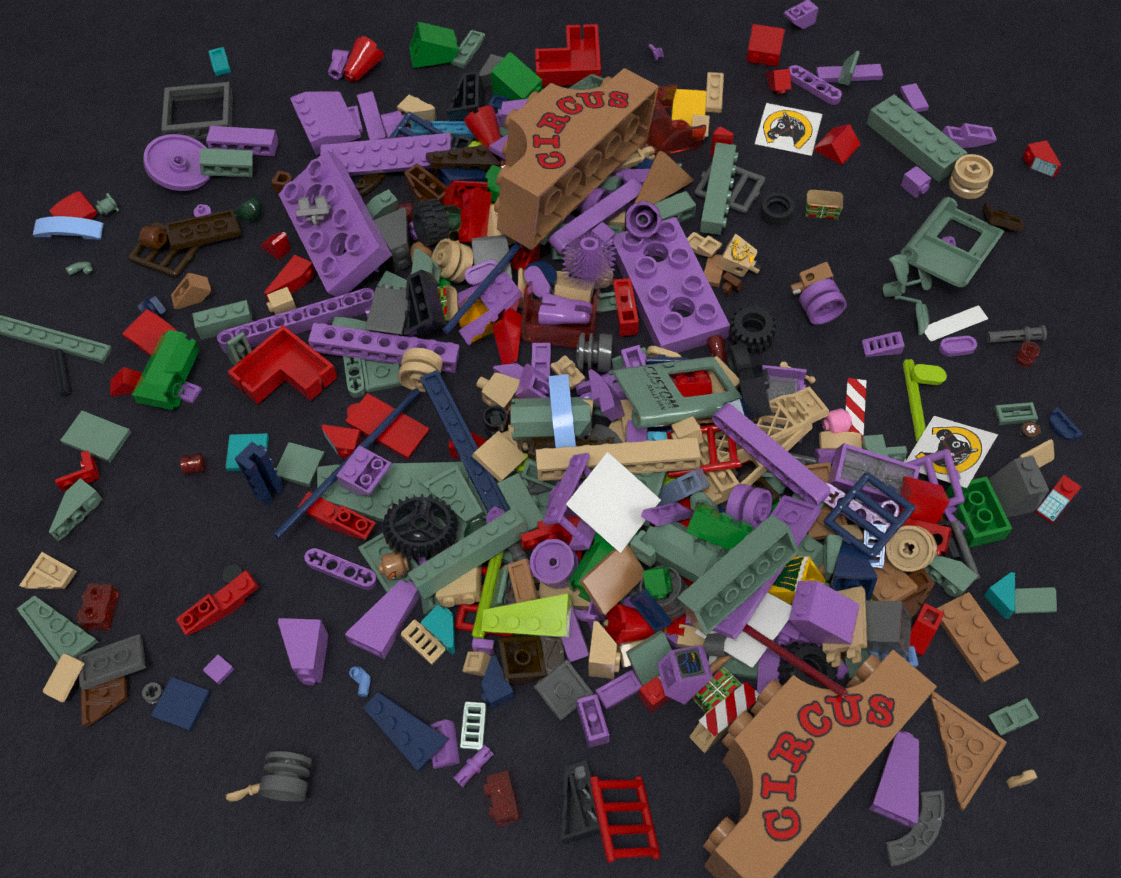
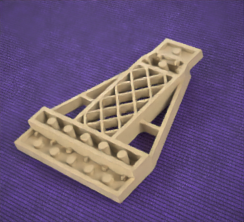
(793, 410)

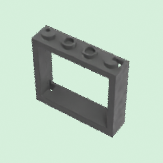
(200, 129)

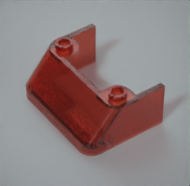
(671, 135)
(561, 334)

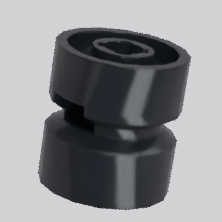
(495, 420)

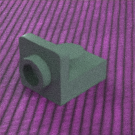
(641, 550)

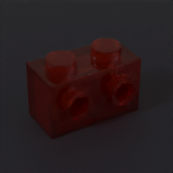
(98, 607)
(502, 797)

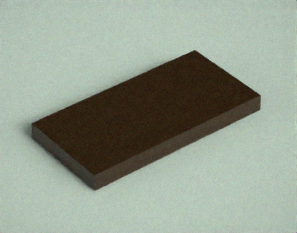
(202, 229)

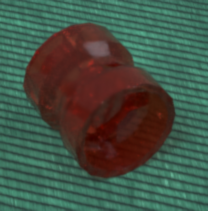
(1027, 354)
(192, 463)

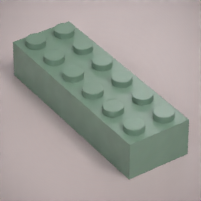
(915, 137)
(738, 574)

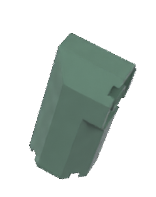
(533, 418)
(683, 551)

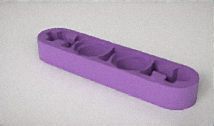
(830, 94)
(340, 570)

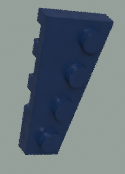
(411, 736)

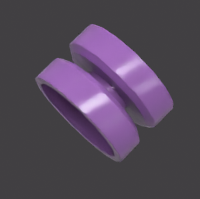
(822, 301)
(749, 504)
(544, 559)

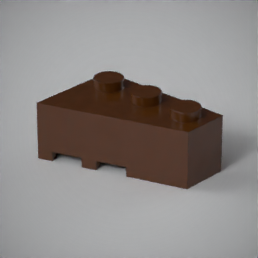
(424, 185)

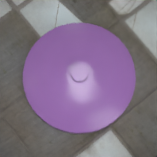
(175, 162)

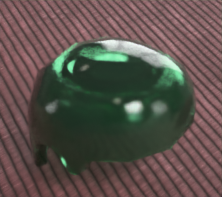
(453, 215)

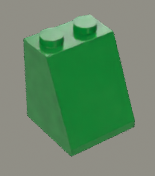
(432, 45)
(514, 79)

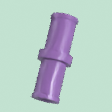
(473, 765)

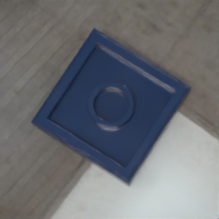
(181, 704)

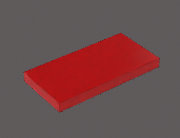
(400, 436)

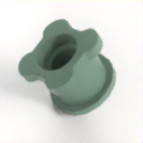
(106, 205)

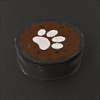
(1030, 430)

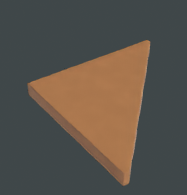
(663, 180)
(967, 748)

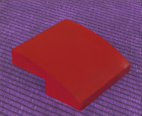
(74, 206)
(147, 331)

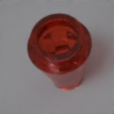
(717, 347)

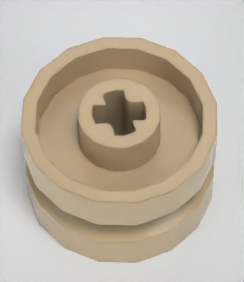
(970, 176)
(452, 259)
(417, 363)
(923, 553)

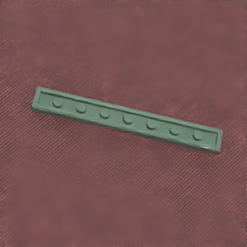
(54, 339)

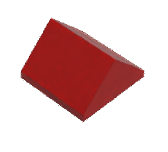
(838, 144)
(927, 497)

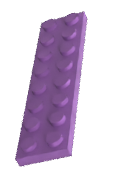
(388, 154)
(799, 517)

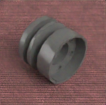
(594, 352)
(671, 603)
(285, 778)

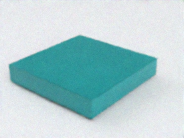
(238, 443)

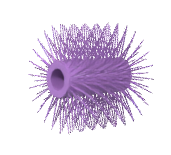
(588, 258)

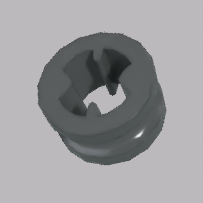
(147, 691)

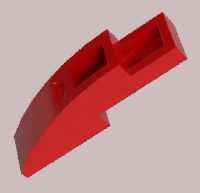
(339, 518)
(544, 532)
(217, 606)

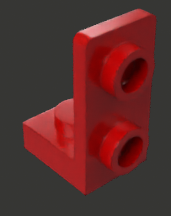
(87, 474)

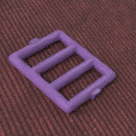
(954, 474)

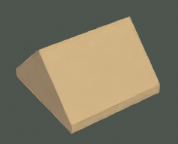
(566, 289)

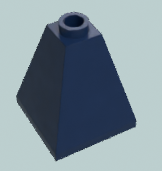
(853, 571)

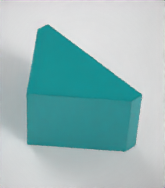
(1002, 595)

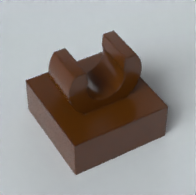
(731, 283)

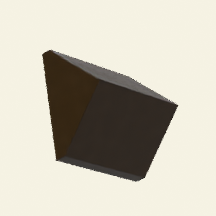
(522, 659)

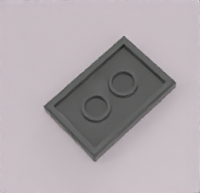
(112, 662)

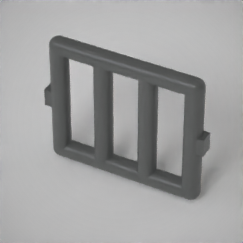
(745, 174)

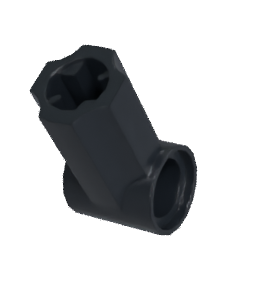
(953, 549)

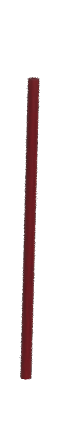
(794, 660)

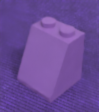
(823, 614)
(306, 647)

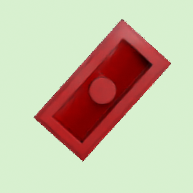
(721, 136)

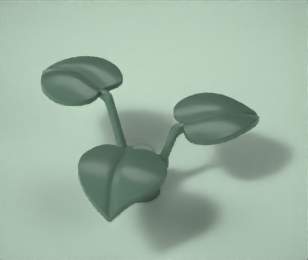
(897, 288)

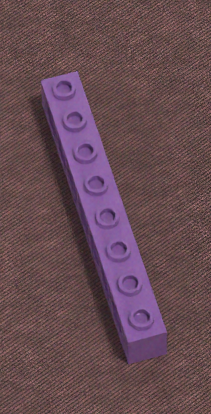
(353, 344)

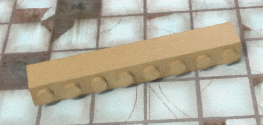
(634, 456)

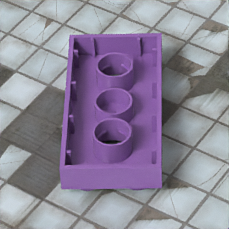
(344, 227)
(670, 286)

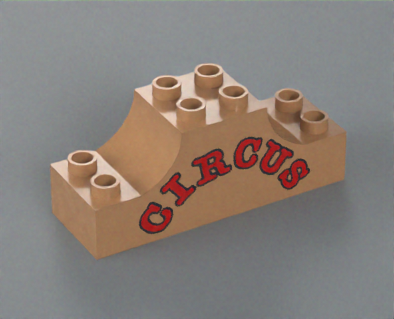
(566, 148)
(803, 759)

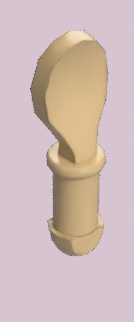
(238, 795)

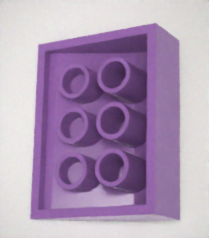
(325, 118)

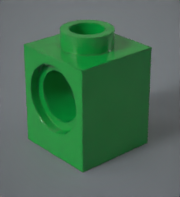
(658, 581)

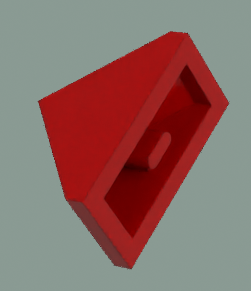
(277, 245)
(525, 257)
(124, 382)

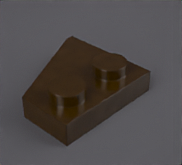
(1003, 219)

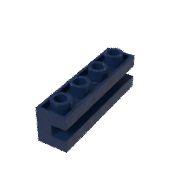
(259, 472)

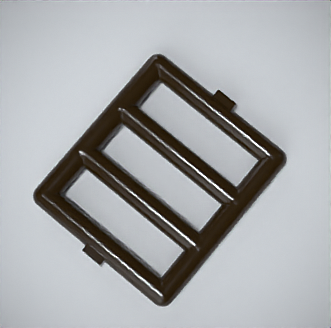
(162, 267)

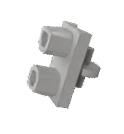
(321, 207)

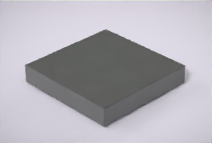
(562, 689)

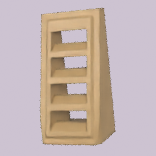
(416, 626)

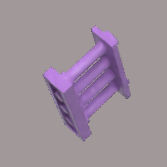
(583, 534)

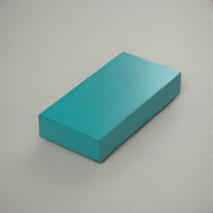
(219, 61)

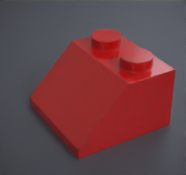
(765, 45)

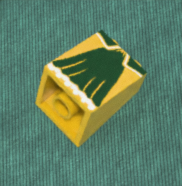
(795, 570)

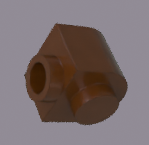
(280, 181)

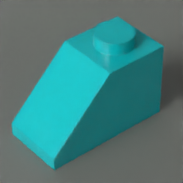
(441, 627)

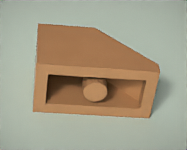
(190, 291)

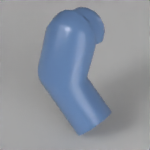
(362, 679)

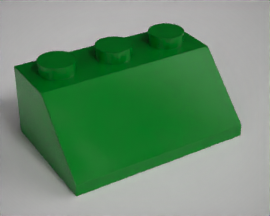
(717, 527)

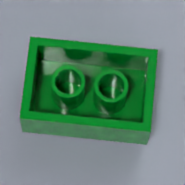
(981, 513)

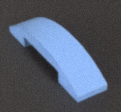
(68, 226)
(562, 411)

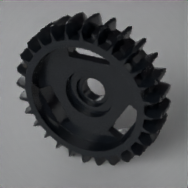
(419, 541)

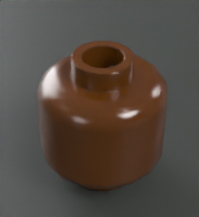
(152, 237)

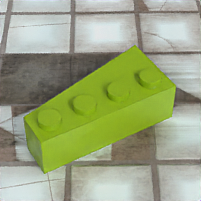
(535, 617)

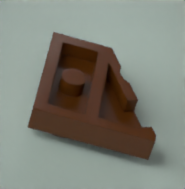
(925, 586)
(102, 699)

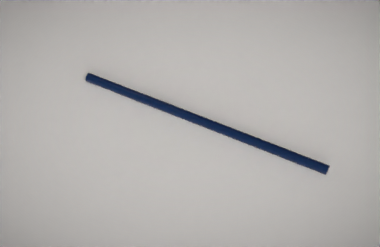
(481, 288)
(332, 478)

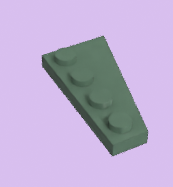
(55, 630)

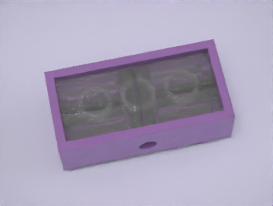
(853, 462)

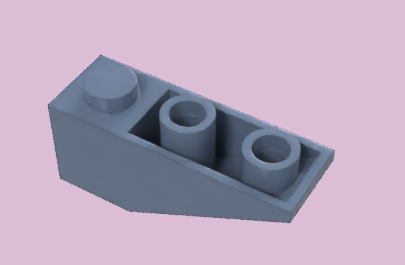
(683, 487)

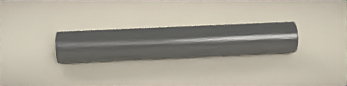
(964, 546)

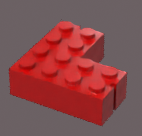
(572, 63)
(279, 360)

